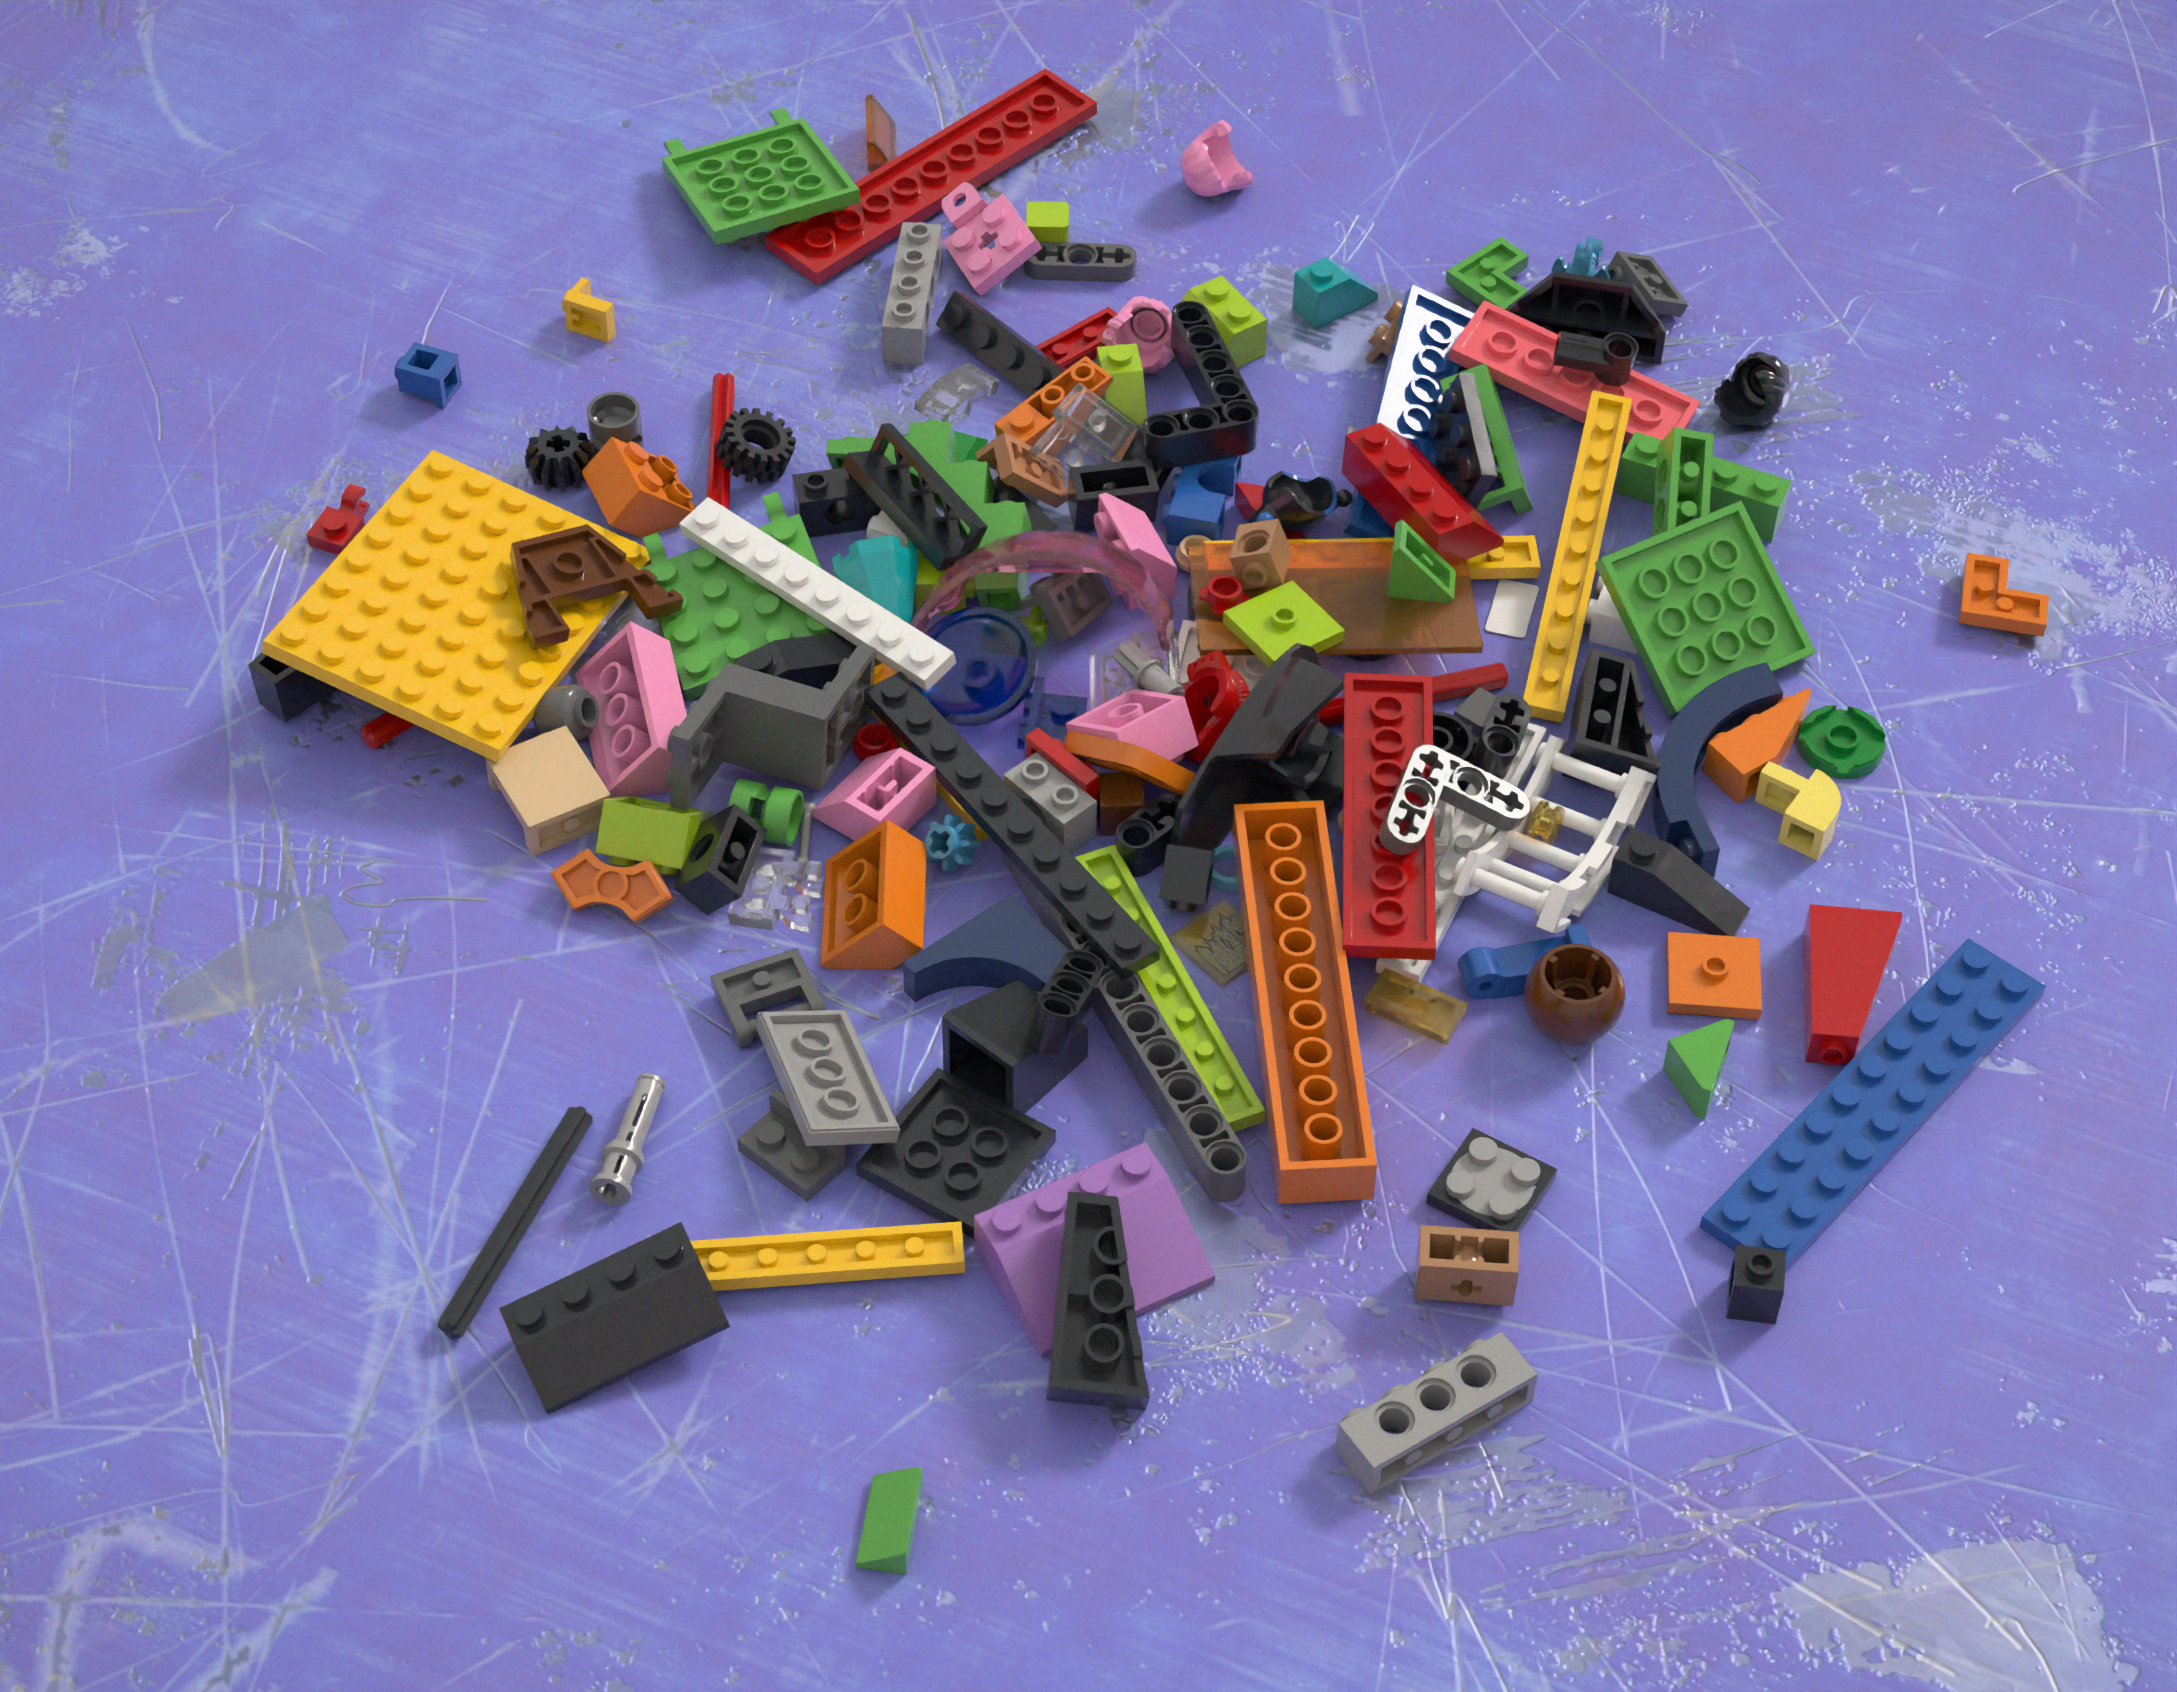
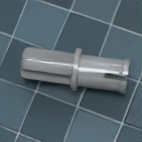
(1147, 672)

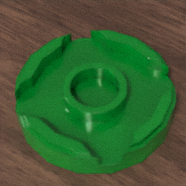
(1841, 742)

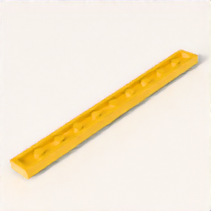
(1575, 556)

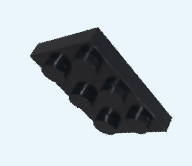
(1463, 440)

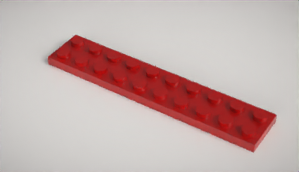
(918, 180)

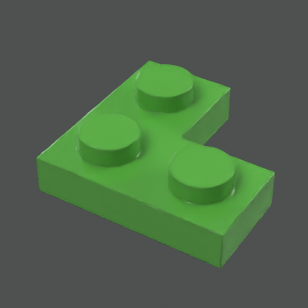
(1489, 273)

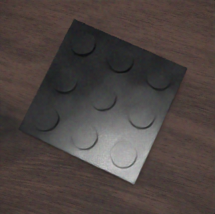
(957, 1151)

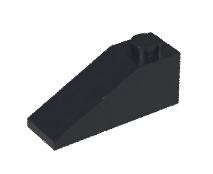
(801, 659)
(1674, 886)

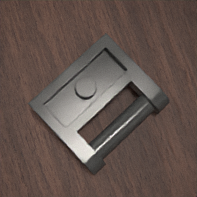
(763, 986)

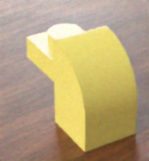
(1807, 807)

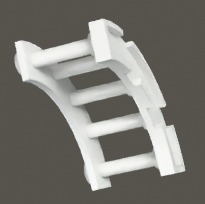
(1555, 901)

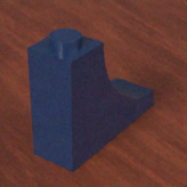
(988, 952)

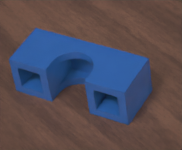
(1200, 499)

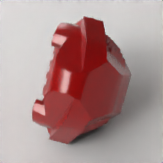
(1226, 691)

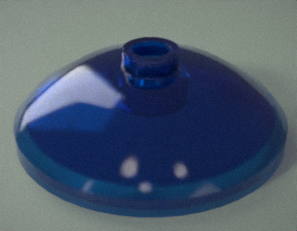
(984, 644)

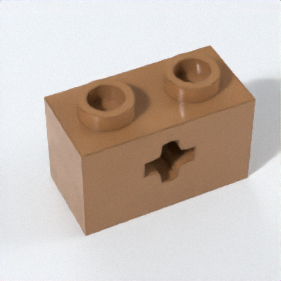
(1467, 1265)

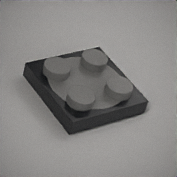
(1491, 1184)

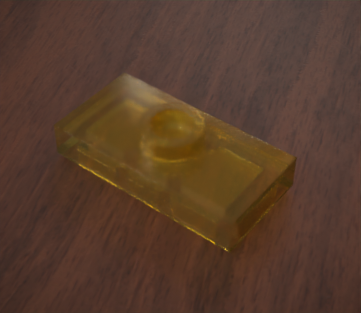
(1415, 1006)

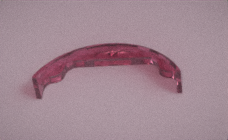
(1052, 552)

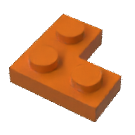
(1991, 605)

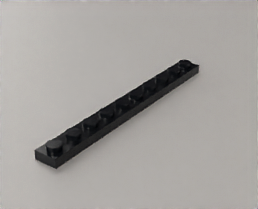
(1013, 827)

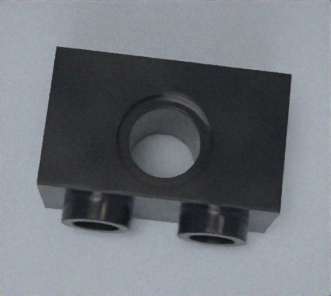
(832, 502)
(720, 859)

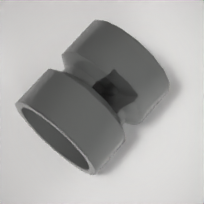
(615, 416)

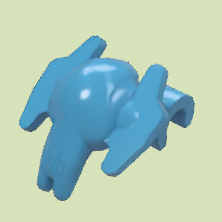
(1584, 260)

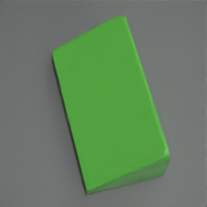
(890, 1521)

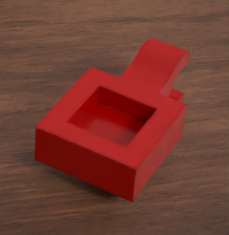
(339, 526)

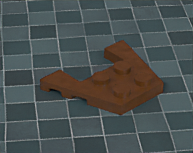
(573, 569)

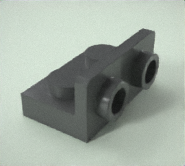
(1650, 281)
(1069, 600)
(781, 1151)

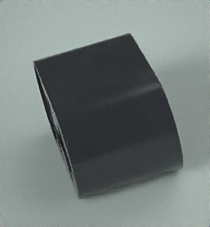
(1501, 735)
(1145, 835)

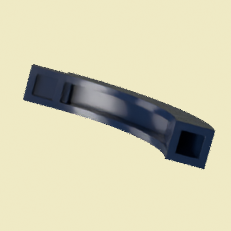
(1683, 751)

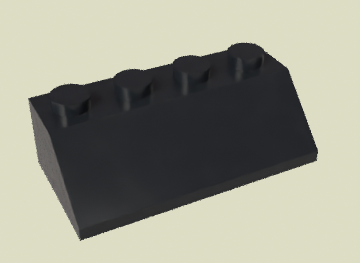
(614, 1318)

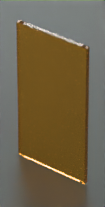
(1351, 587)

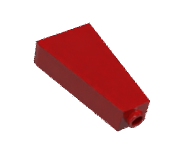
(1843, 971)

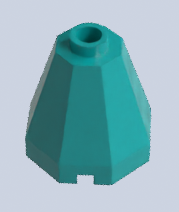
(882, 573)

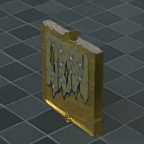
(1215, 942)

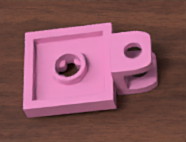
(979, 225)

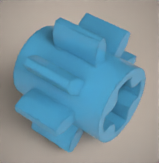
(951, 843)

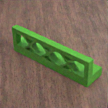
(1501, 441)

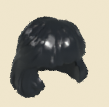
(1756, 390)

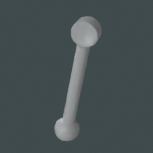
(808, 806)

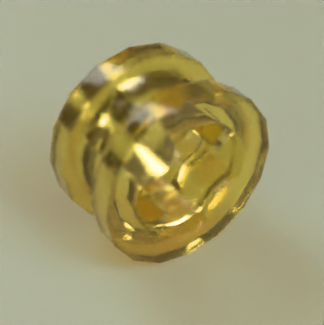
(1546, 822)

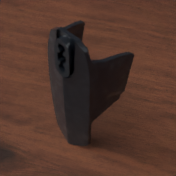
(1267, 752)

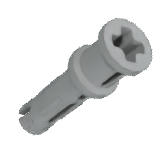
(621, 1171)

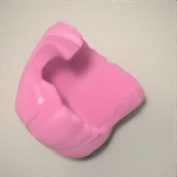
(1211, 165)
(1148, 325)

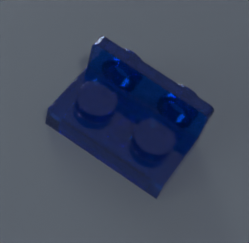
(1049, 712)

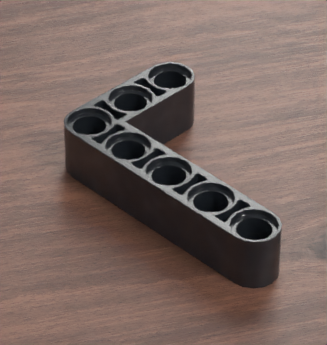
(1227, 415)

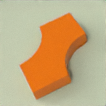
(633, 889)

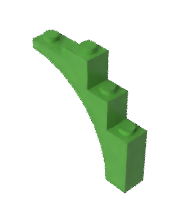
(974, 485)

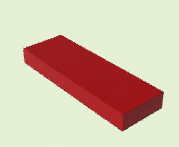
(1078, 340)

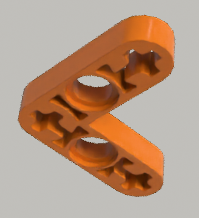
(1129, 759)

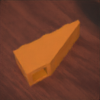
(1034, 415)
(1740, 754)

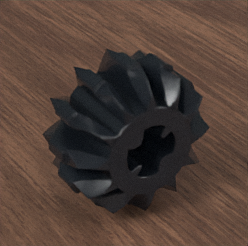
(558, 458)

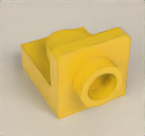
(588, 314)

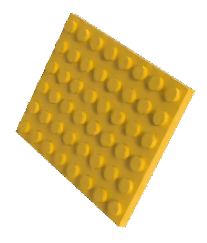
(430, 610)

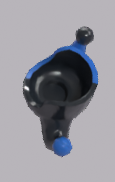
(1299, 501)

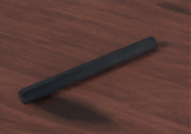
(514, 1223)

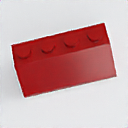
(1411, 489)

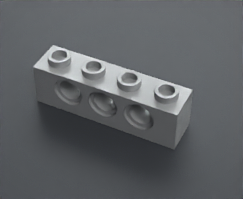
(912, 293)
(1382, 1457)

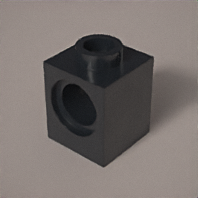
(1187, 876)
(1756, 1284)

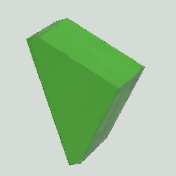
(1418, 569)
(1696, 1062)

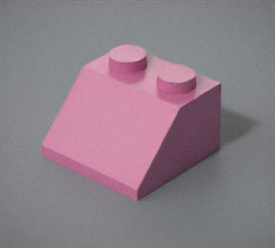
(1143, 719)

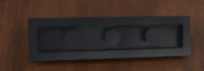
(911, 509)

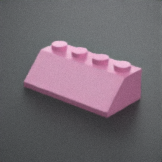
(638, 708)

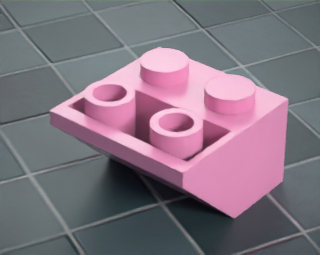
(1133, 532)
(881, 788)

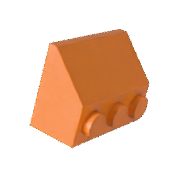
(874, 901)

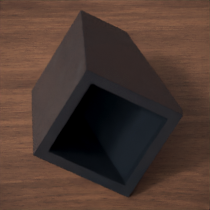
(989, 1048)

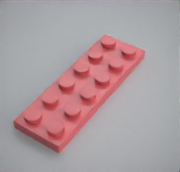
(1522, 360)

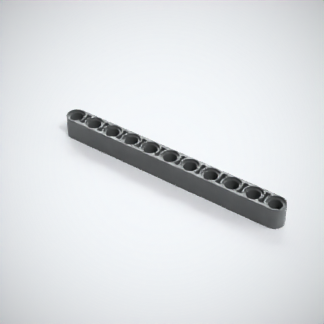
(1156, 1064)

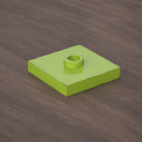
(1281, 619)

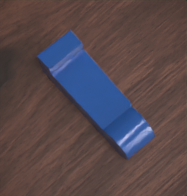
(1504, 969)

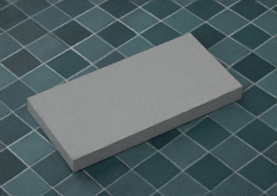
(827, 1078)

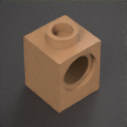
(1260, 554)

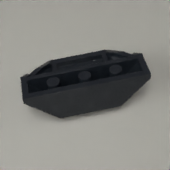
(1593, 309)

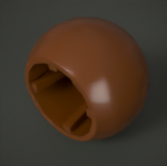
(1574, 994)

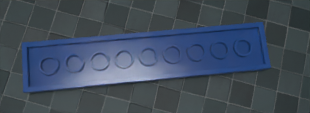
(1874, 1105)

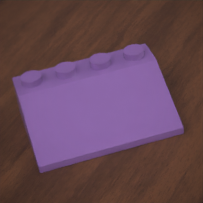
(1024, 1239)

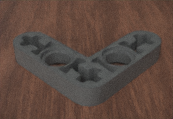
(1443, 785)

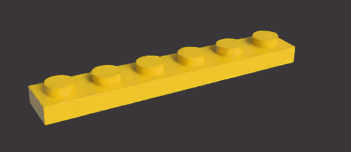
(832, 1256)

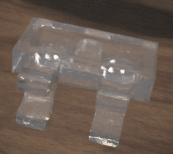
(766, 889)

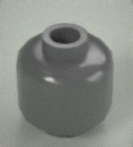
(567, 706)

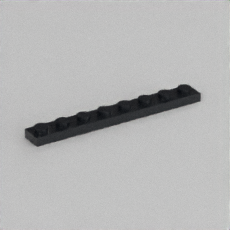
(1014, 357)

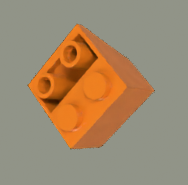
(637, 489)

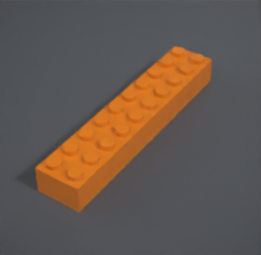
(1302, 1004)

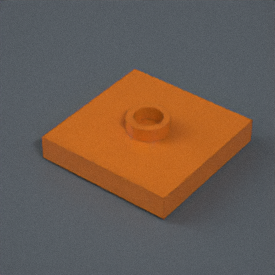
(1713, 975)

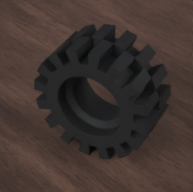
(750, 460)

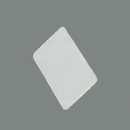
(1512, 608)

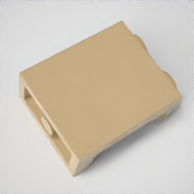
(550, 789)

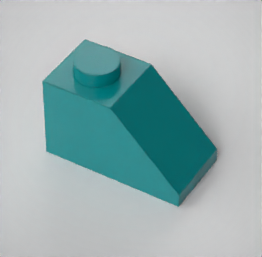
(1329, 292)

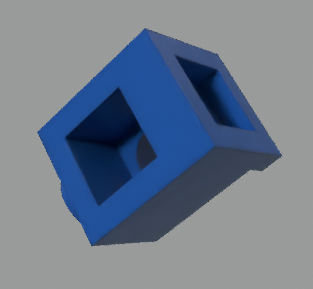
(429, 373)

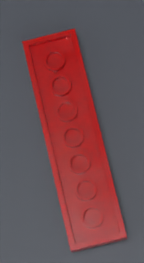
(1385, 894)

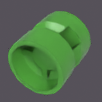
(780, 812)

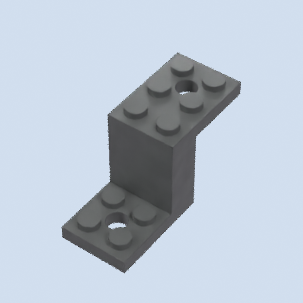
(770, 726)

